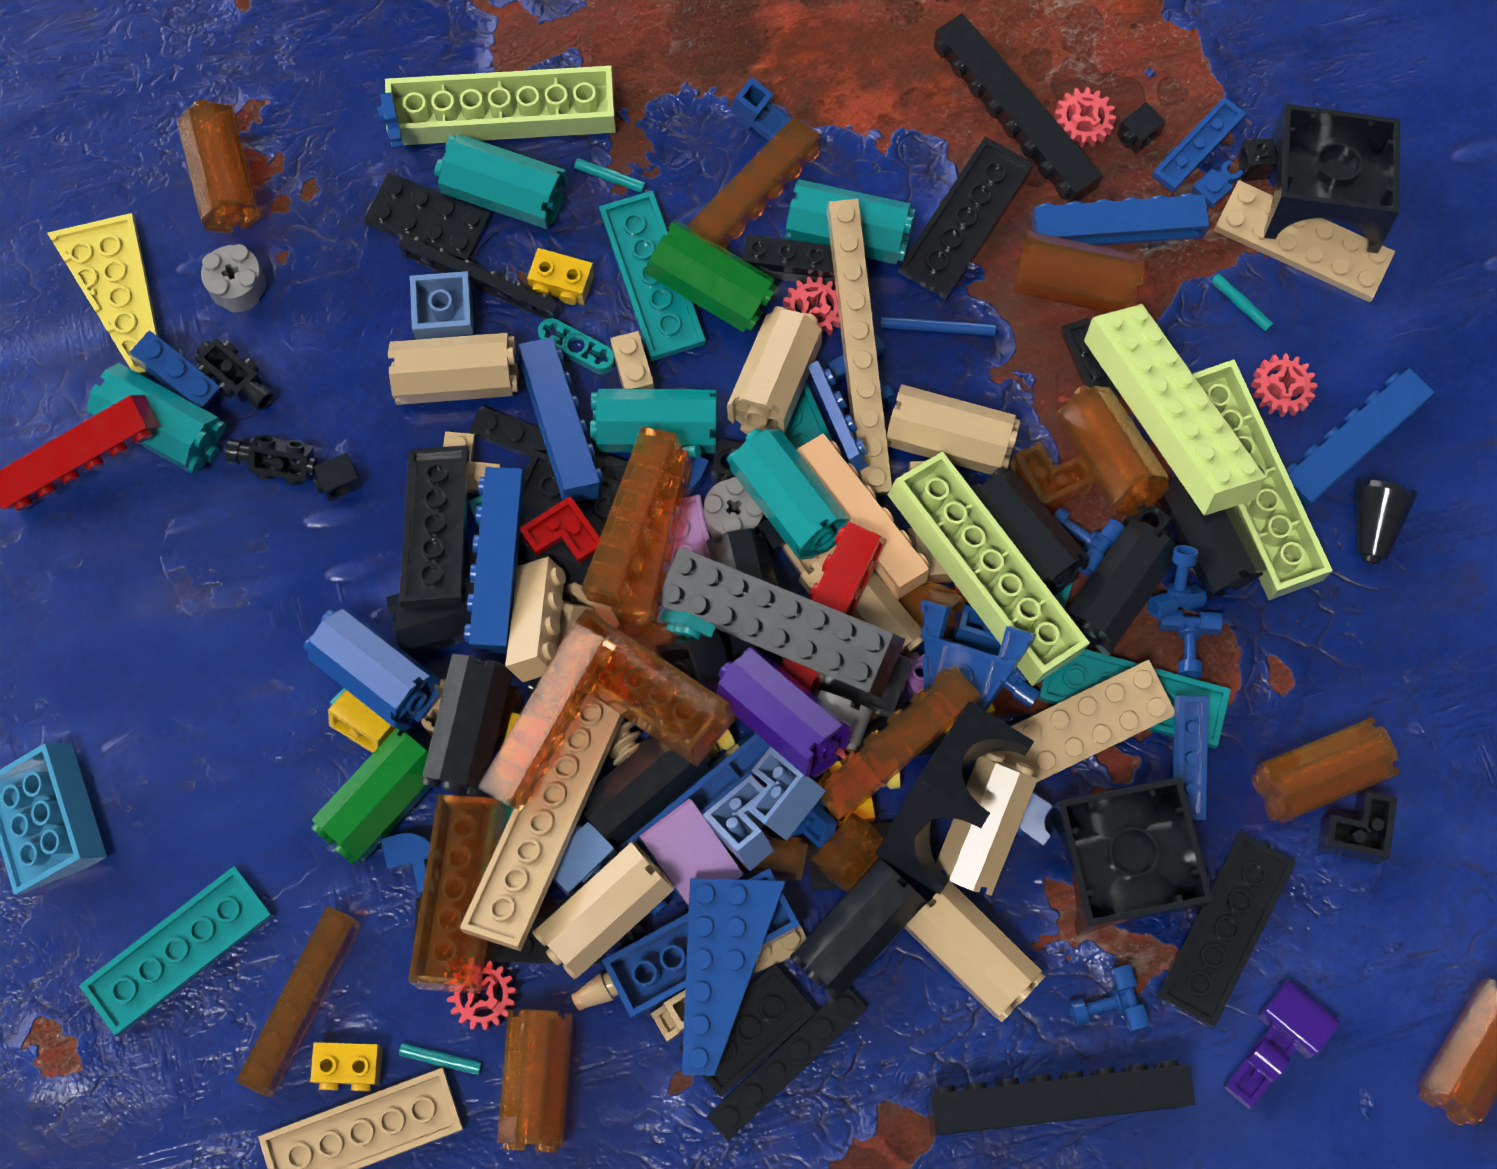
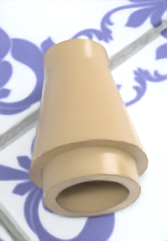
(595, 992)

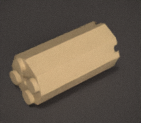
(453, 368)
(775, 371)
(964, 431)
(875, 607)
(977, 855)
(603, 910)
(975, 951)

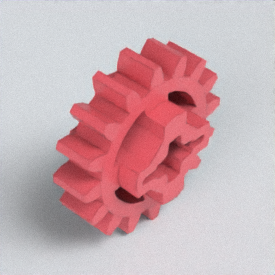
(1084, 114)
(812, 295)
(1293, 379)
(472, 1008)

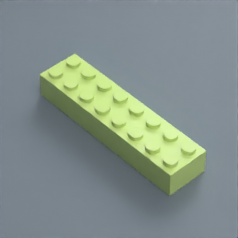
(504, 104)
(1174, 409)
(1276, 515)
(986, 565)

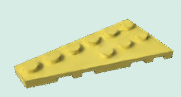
(112, 275)

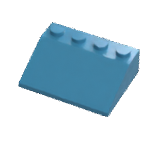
(46, 818)

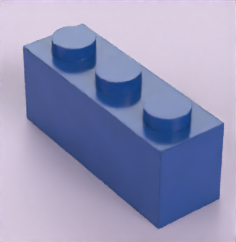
(174, 371)

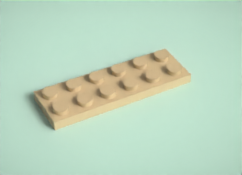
(1307, 245)
(1093, 720)
(367, 1127)

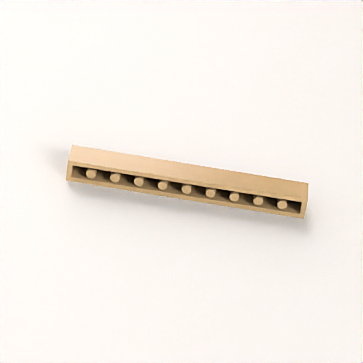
(859, 341)

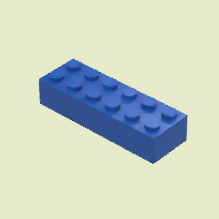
(655, 965)

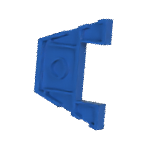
(982, 669)

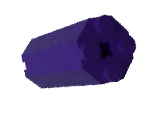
(783, 712)

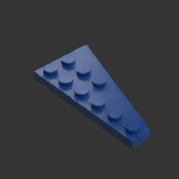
(723, 946)

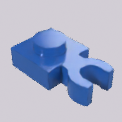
(388, 115)
(1216, 185)

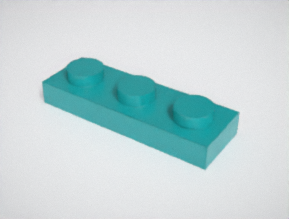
(686, 624)

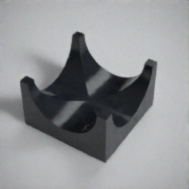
(1336, 169)
(944, 794)
(1132, 854)

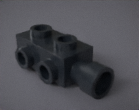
(233, 371)
(274, 458)

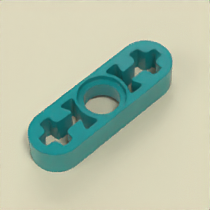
(573, 334)

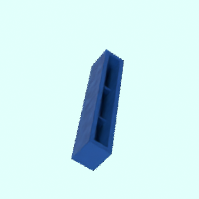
(1125, 221)
(559, 421)
(1359, 435)
(496, 559)
(716, 783)

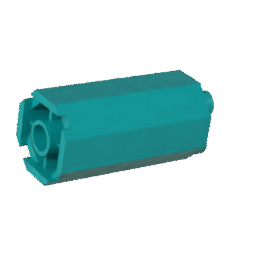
(501, 180)
(882, 220)
(622, 413)
(187, 432)
(787, 492)

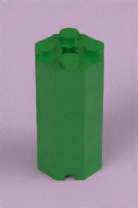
(710, 276)
(374, 798)

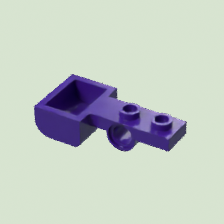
(1294, 1025)

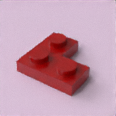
(562, 523)

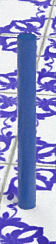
(938, 326)

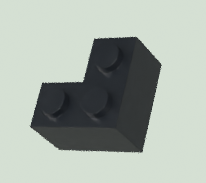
(1366, 835)

